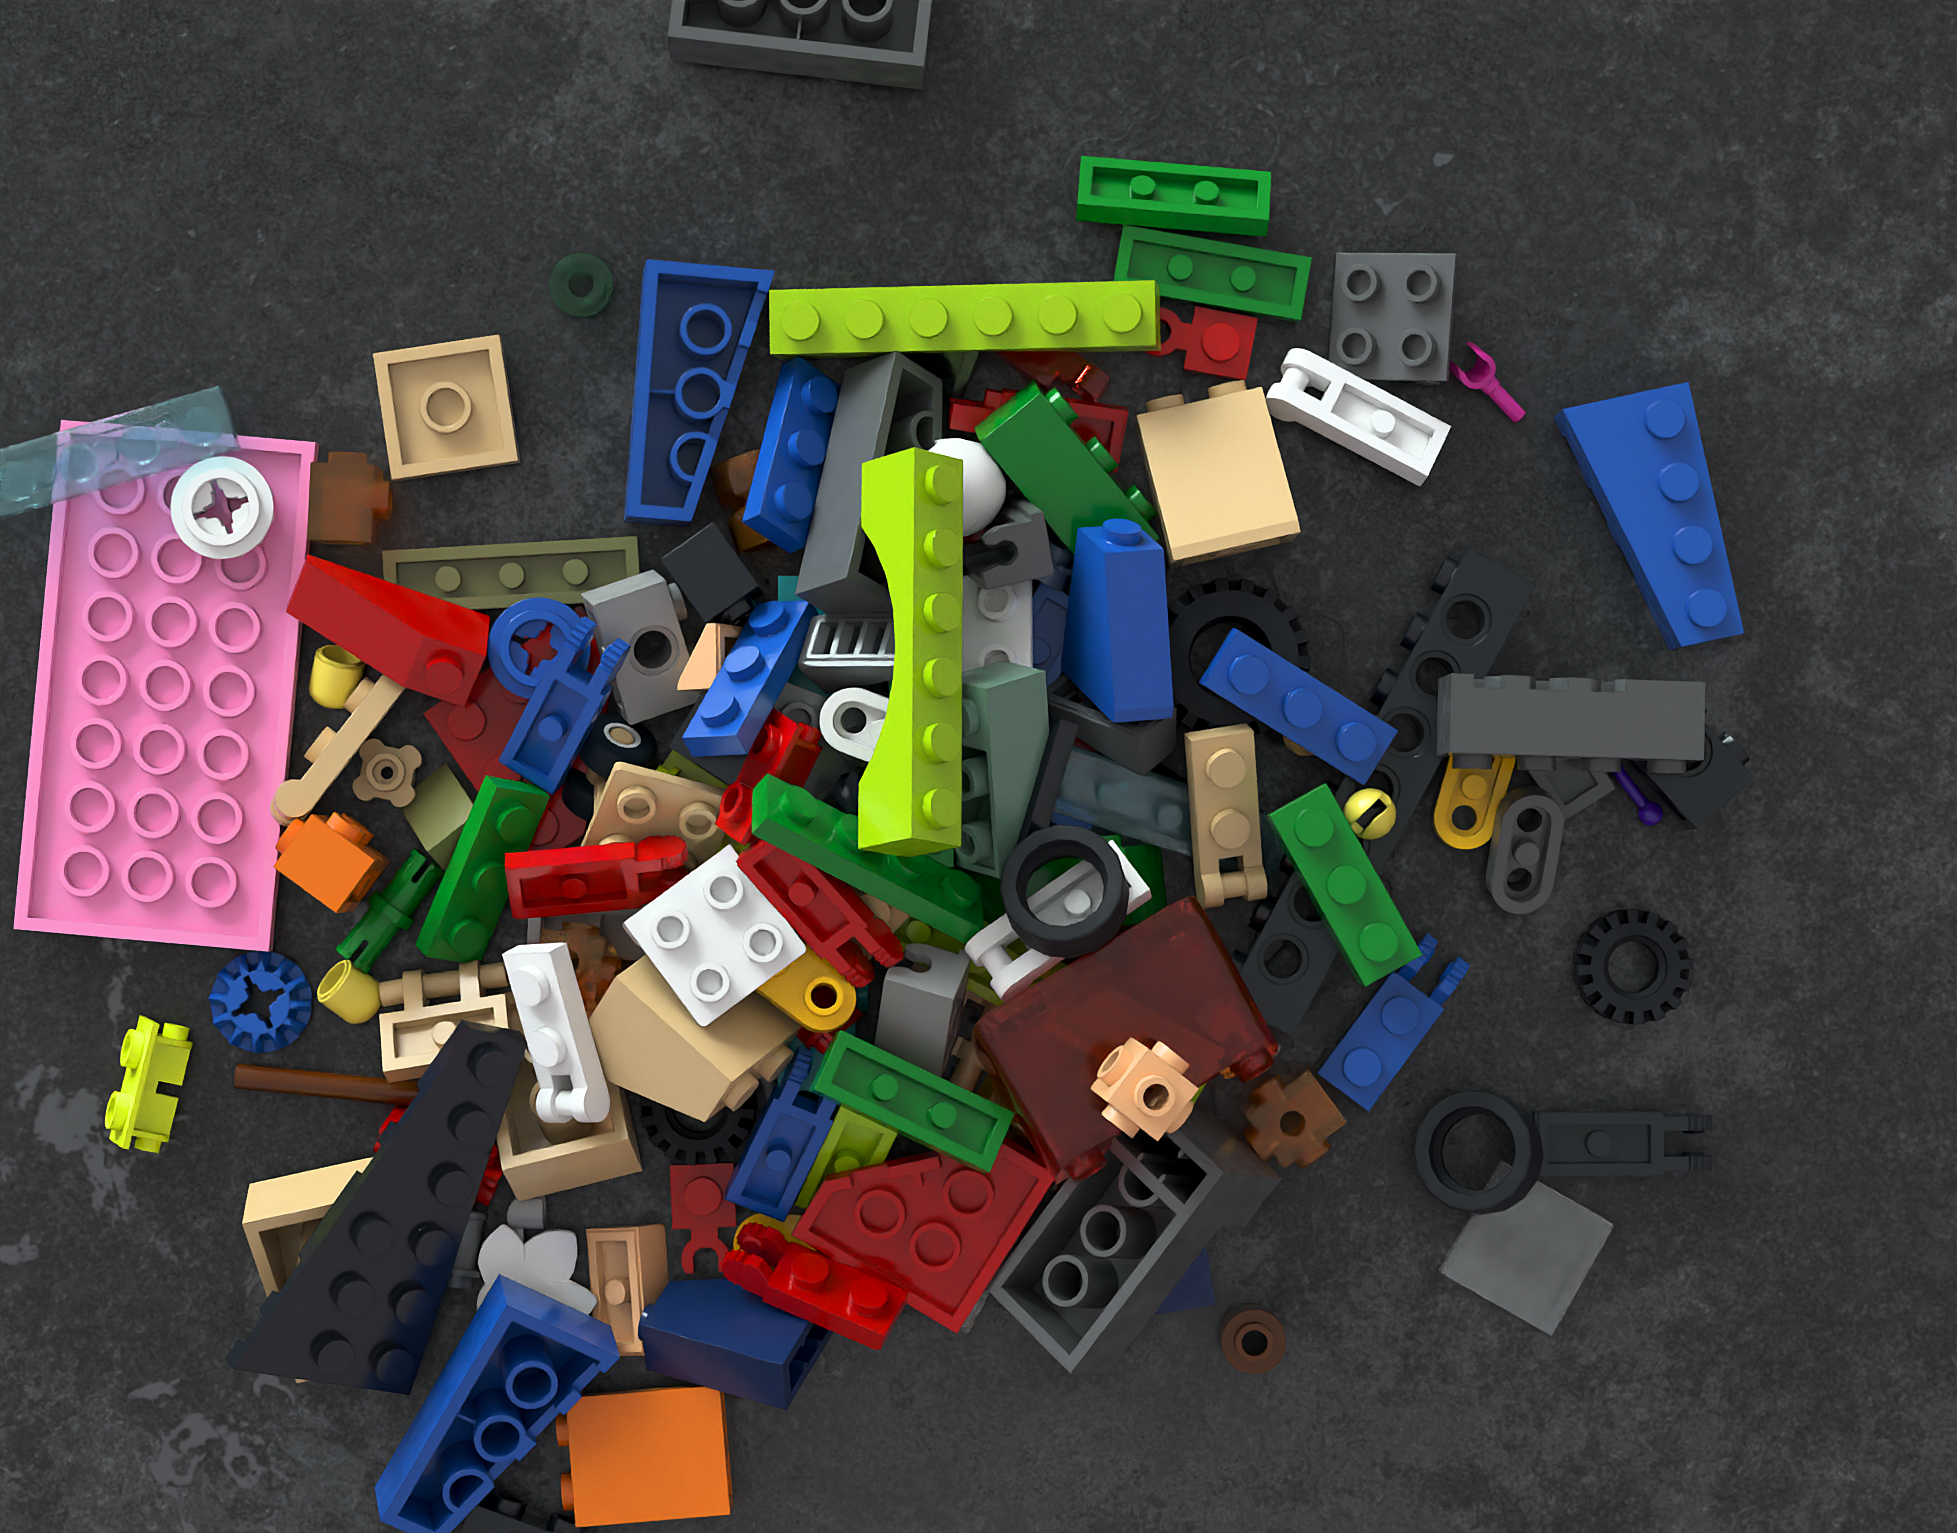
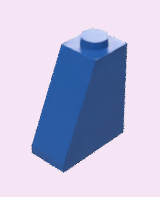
(1119, 623)

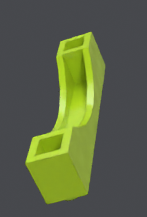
(965, 319)
(915, 774)

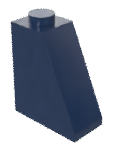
(729, 1341)

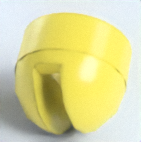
(1359, 803)

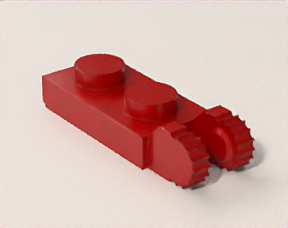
(593, 877)
(822, 911)
(814, 1286)

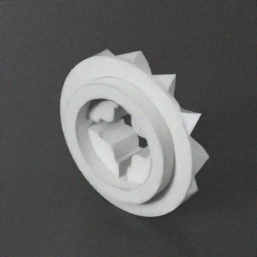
(195, 495)

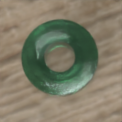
(567, 270)

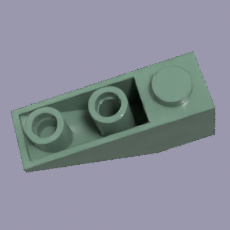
(1001, 754)

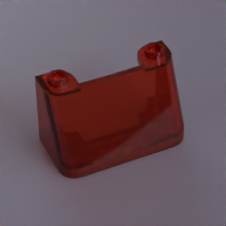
(1151, 983)

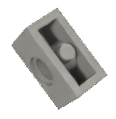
(627, 611)

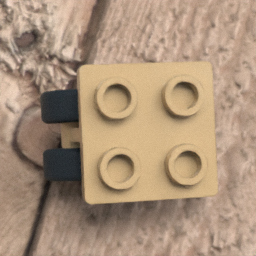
(631, 801)

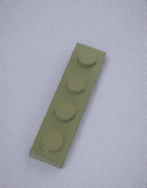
(511, 572)

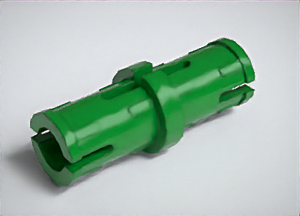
(390, 910)

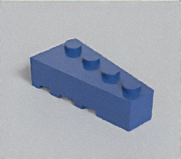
(688, 364)
(1659, 504)
(496, 1394)

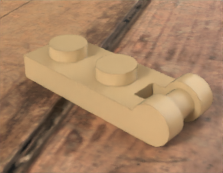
(334, 750)
(1224, 814)

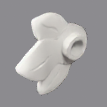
(539, 1263)

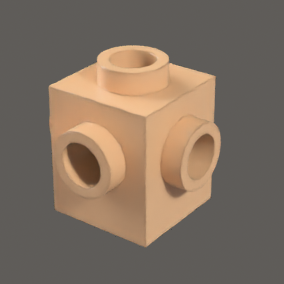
(1126, 1077)

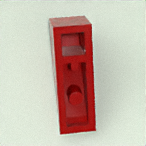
(394, 629)

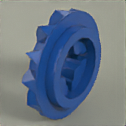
(526, 620)
(288, 1013)

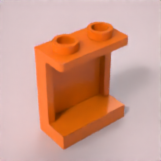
(646, 1456)

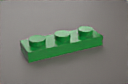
(1173, 196)
(1215, 273)
(475, 879)
(912, 1101)

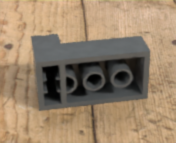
(1127, 1236)

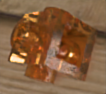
(596, 959)
(1316, 1119)

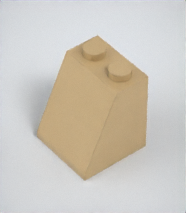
(1215, 475)
(662, 1053)

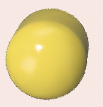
(334, 676)
(350, 993)

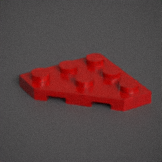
(484, 726)
(927, 1224)

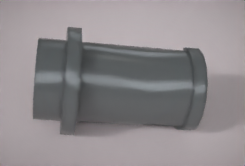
(466, 1261)

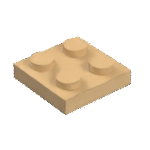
(446, 408)

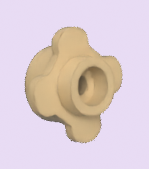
(397, 788)

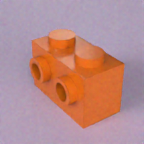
(331, 859)

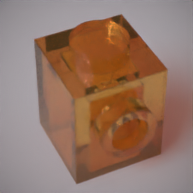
(347, 500)

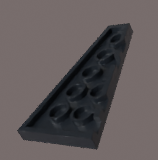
(388, 1243)

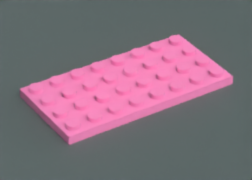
(163, 715)

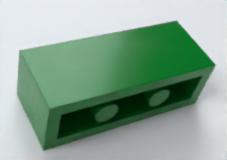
(1057, 468)
(1343, 885)

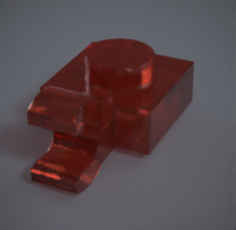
(1048, 366)

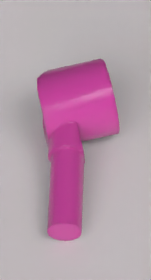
(1483, 377)

